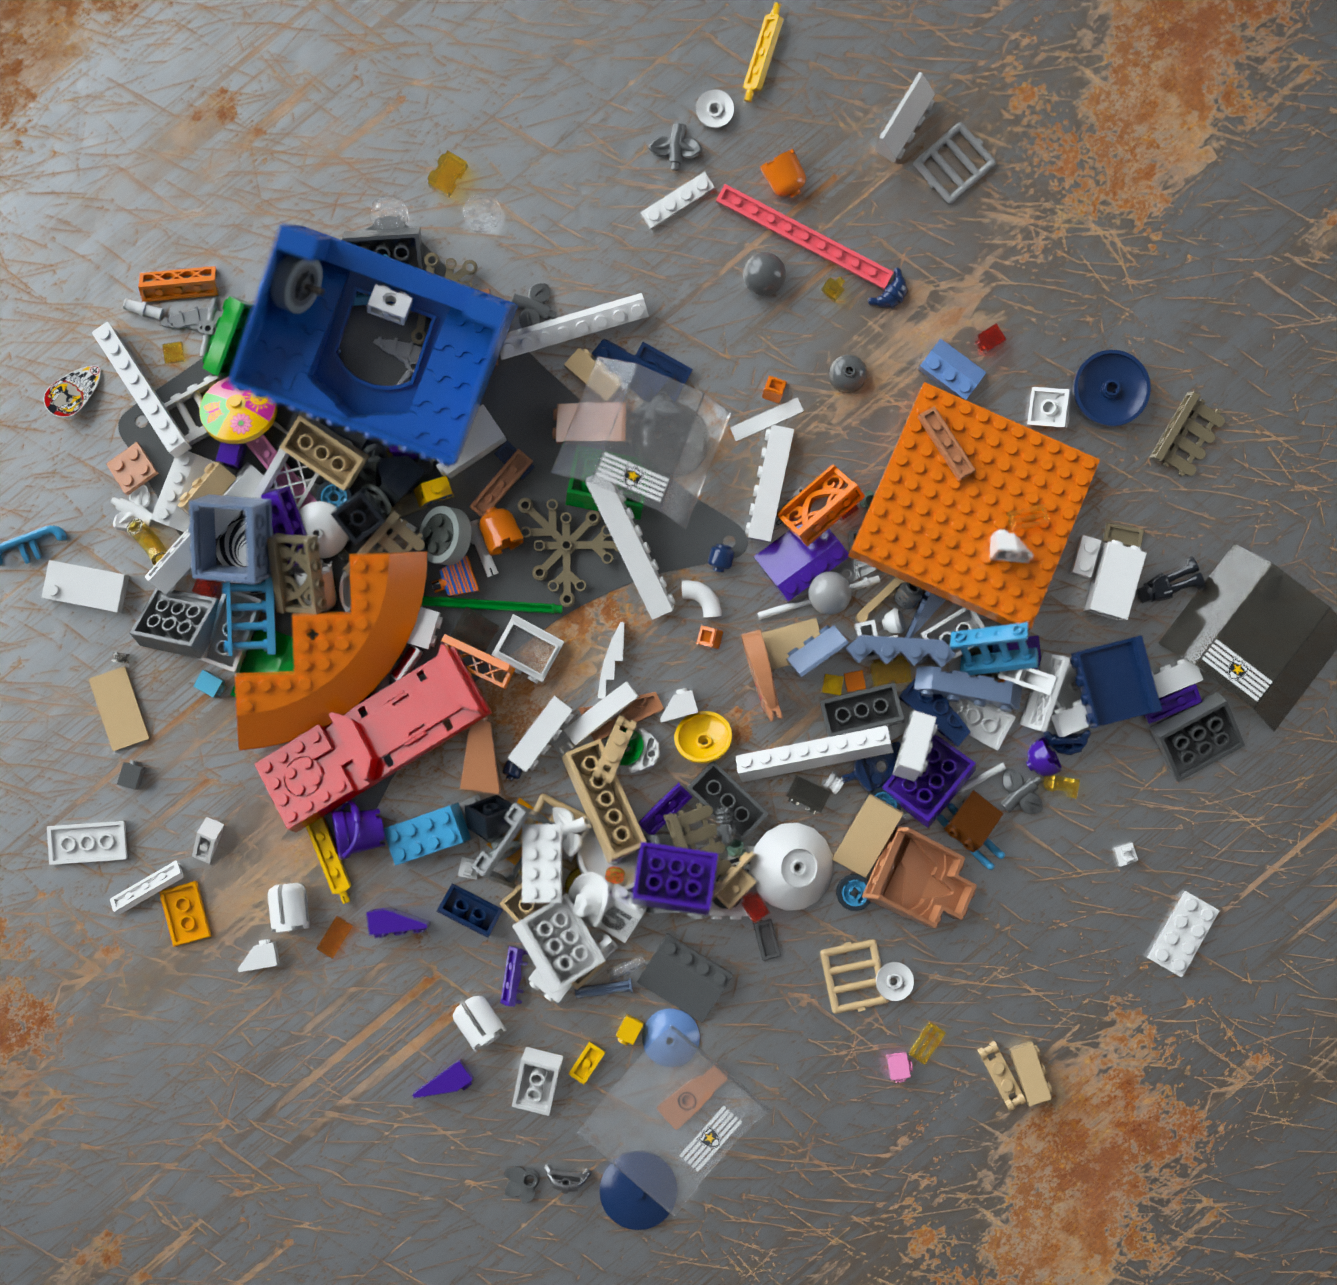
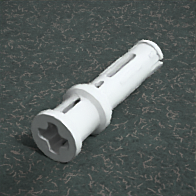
(486, 558)

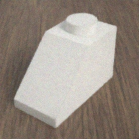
(680, 705)
(207, 840)
(261, 956)

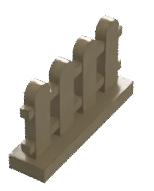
(1172, 436)
(387, 541)
(682, 840)

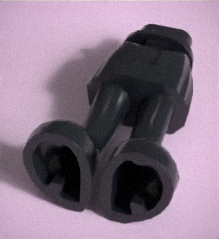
(1159, 586)

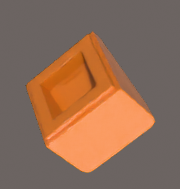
(774, 389)
(710, 637)

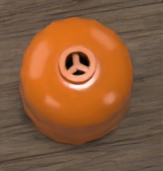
(785, 174)
(499, 530)

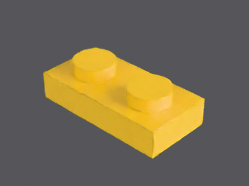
(586, 1062)

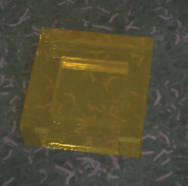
(173, 352)

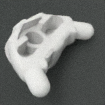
(650, 753)

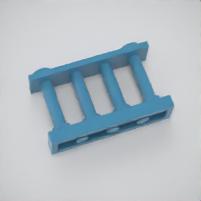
(267, 625)
(998, 661)

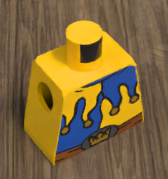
(433, 491)

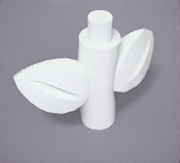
(132, 508)
(570, 829)

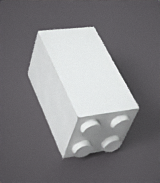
(481, 440)
(1115, 580)

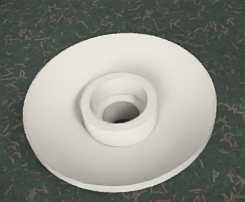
(714, 99)
(903, 984)

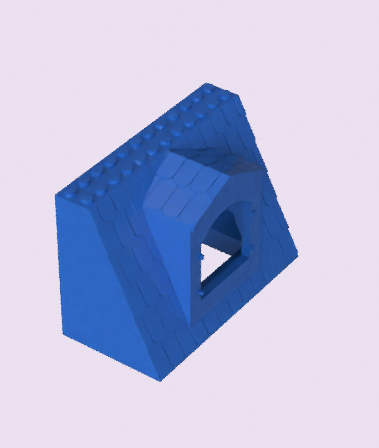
(298, 364)

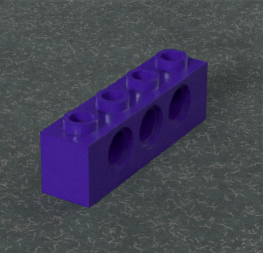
(285, 515)

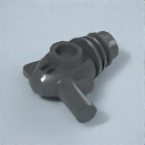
(725, 829)

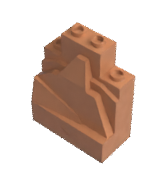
(919, 879)

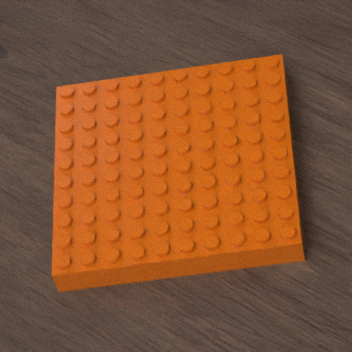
(940, 528)

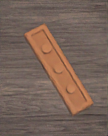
(946, 443)
(501, 482)

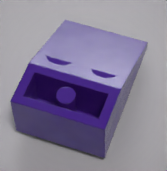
(389, 920)

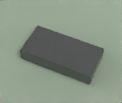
(766, 939)

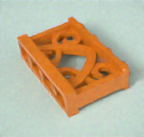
(817, 522)

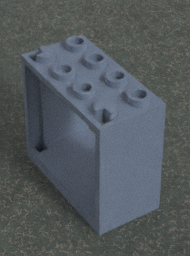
(203, 539)

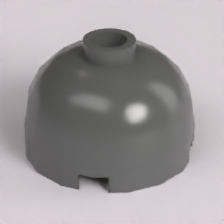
(841, 379)

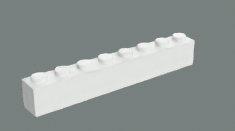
(574, 325)
(141, 390)
(633, 550)
(177, 560)
(1166, 681)
(814, 754)

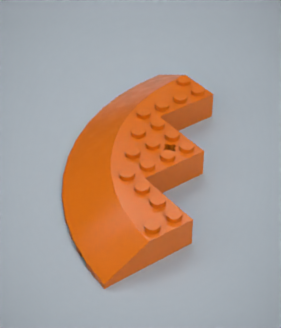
(341, 661)

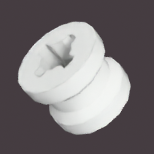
(834, 782)

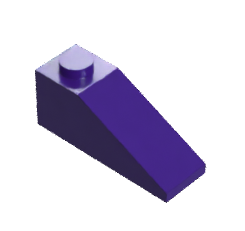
(450, 1080)

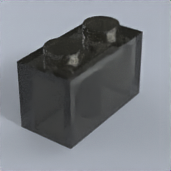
(808, 794)

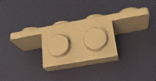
(736, 883)

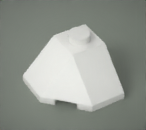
(1008, 547)

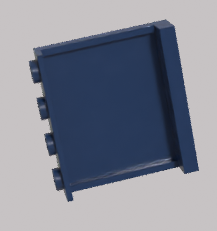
(1115, 682)

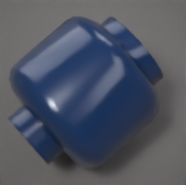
(721, 557)

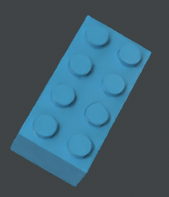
(426, 834)

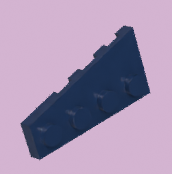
(612, 351)
(947, 720)

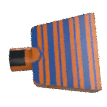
(457, 579)

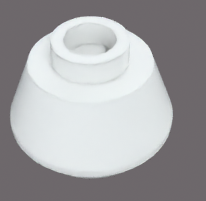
(894, 621)

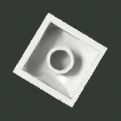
(1050, 407)

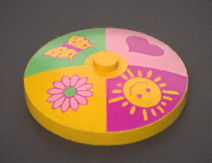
(235, 415)

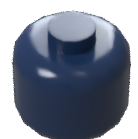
(511, 770)

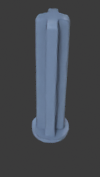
(604, 989)

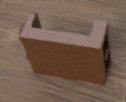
(973, 821)

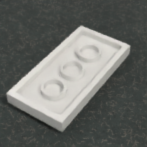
(986, 723)
(87, 842)
(542, 863)
(1183, 934)

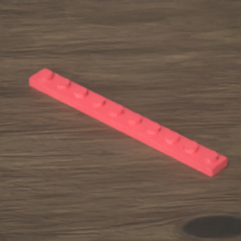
(804, 236)

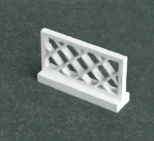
(272, 473)
(1041, 705)

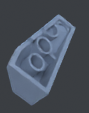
(928, 605)

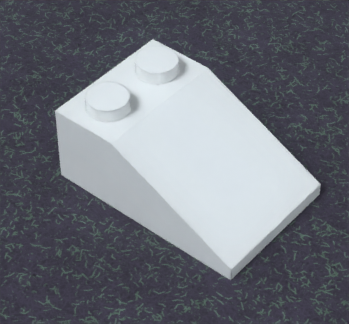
(537, 1081)

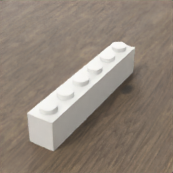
(770, 483)

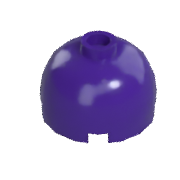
(1043, 759)

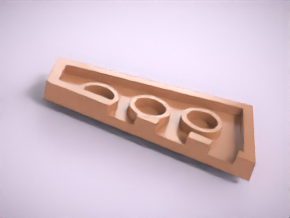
(639, 710)

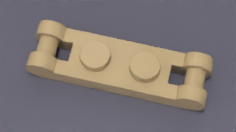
(876, 602)
(614, 749)
(1002, 1076)

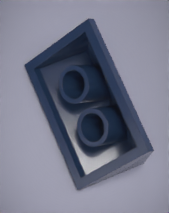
(470, 910)

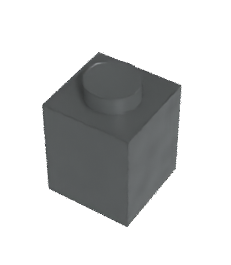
(131, 774)

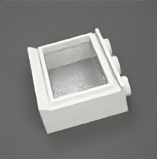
(528, 649)

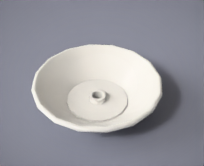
(775, 863)

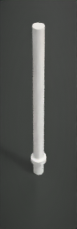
(805, 601)
(969, 784)

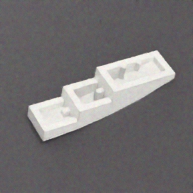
(613, 654)
(601, 713)

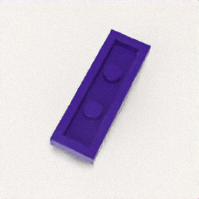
(1175, 702)
(670, 803)
(513, 976)

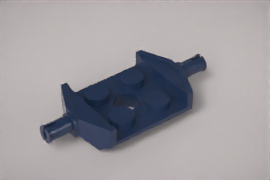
(866, 771)

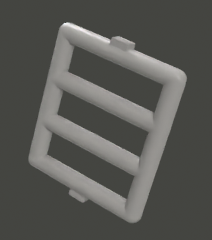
(977, 173)

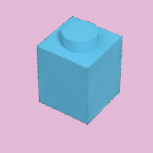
(210, 684)

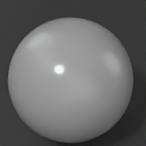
(830, 593)

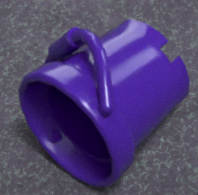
(356, 830)

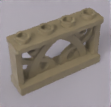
(309, 562)

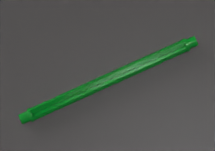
(492, 605)

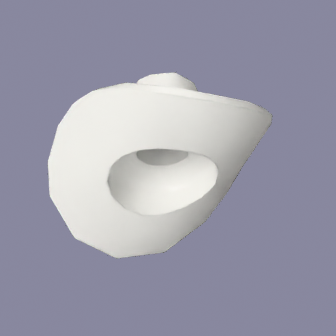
(590, 897)

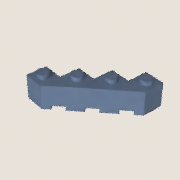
(910, 648)
(959, 685)

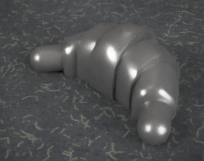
(565, 1180)

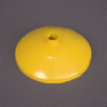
(700, 728)

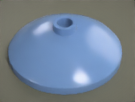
(664, 1019)

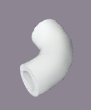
(704, 596)

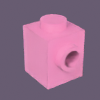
(899, 1066)

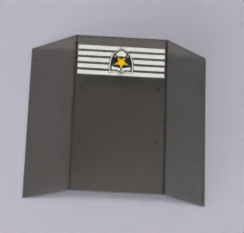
(1256, 633)

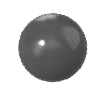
(764, 273)

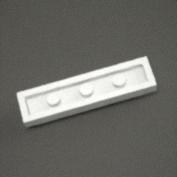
(677, 200)
(146, 888)

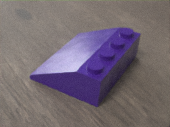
(794, 566)
(939, 783)
(674, 878)

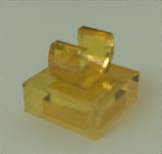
(833, 288)

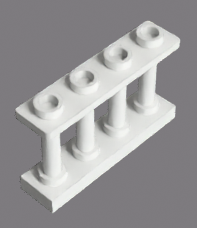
(195, 432)

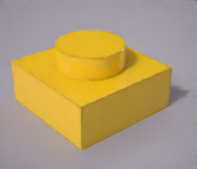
(832, 684)

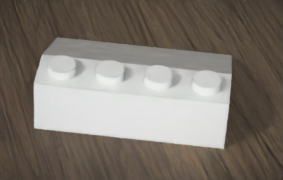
(905, 119)
(179, 480)
(558, 943)

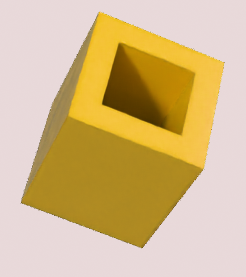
(629, 1030)

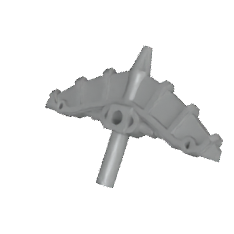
(199, 319)
(405, 352)

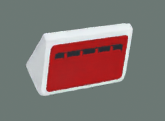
(407, 662)

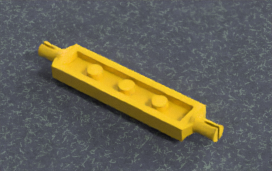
(763, 52)
(329, 859)

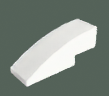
(1031, 679)

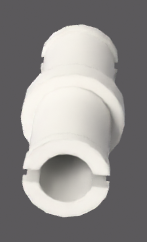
(142, 309)

